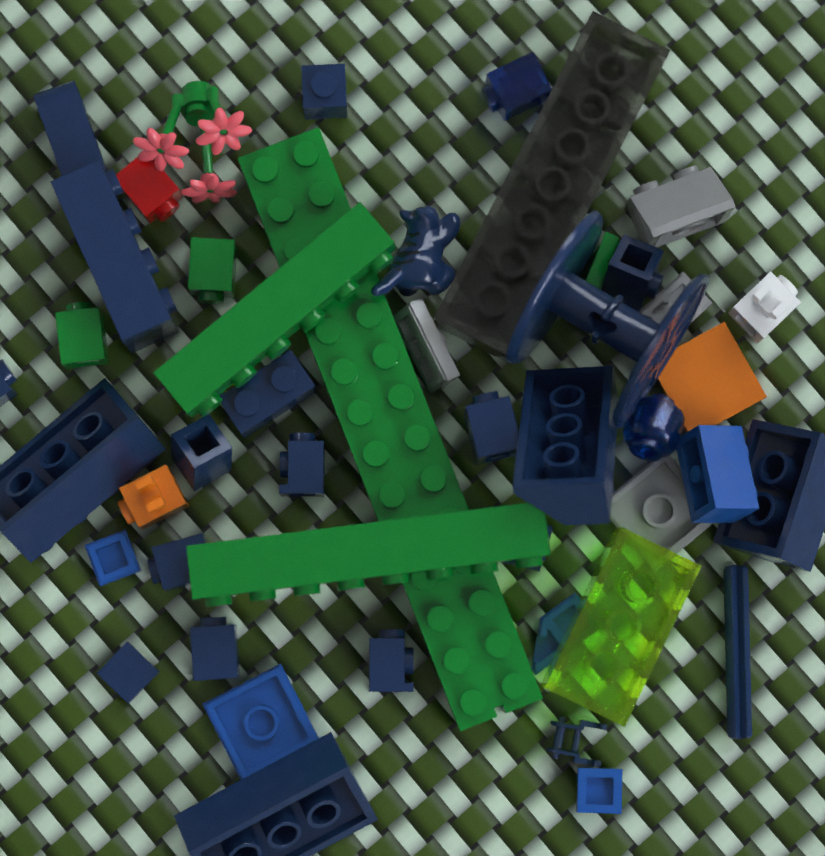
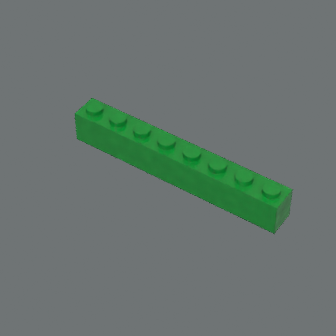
(368, 551)

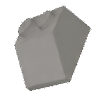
(680, 207)

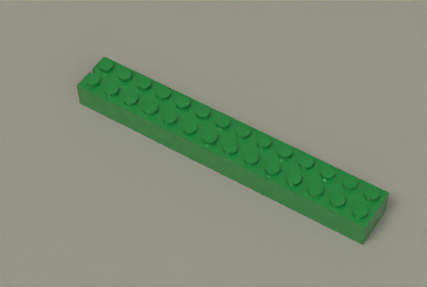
(392, 437)

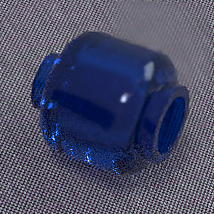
(654, 428)

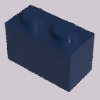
(268, 394)
(491, 427)

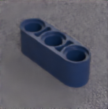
(68, 127)

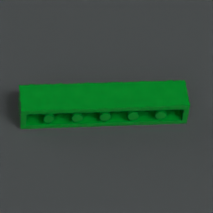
(276, 310)

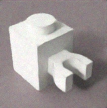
(765, 306)

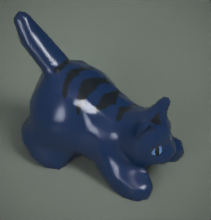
(419, 259)

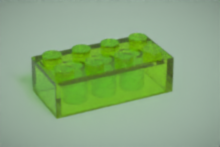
(620, 625)

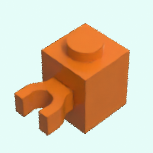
(151, 498)

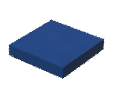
(260, 721)

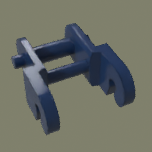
(559, 735)

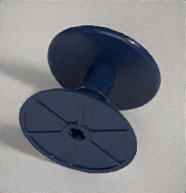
(603, 317)

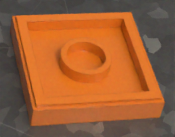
(710, 379)

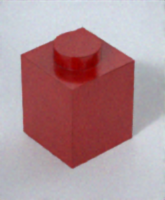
(150, 190)

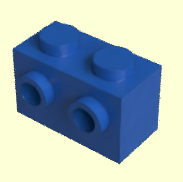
(717, 474)

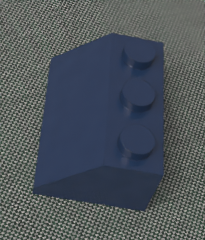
(790, 495)

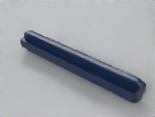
(737, 652)

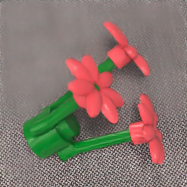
(198, 106)

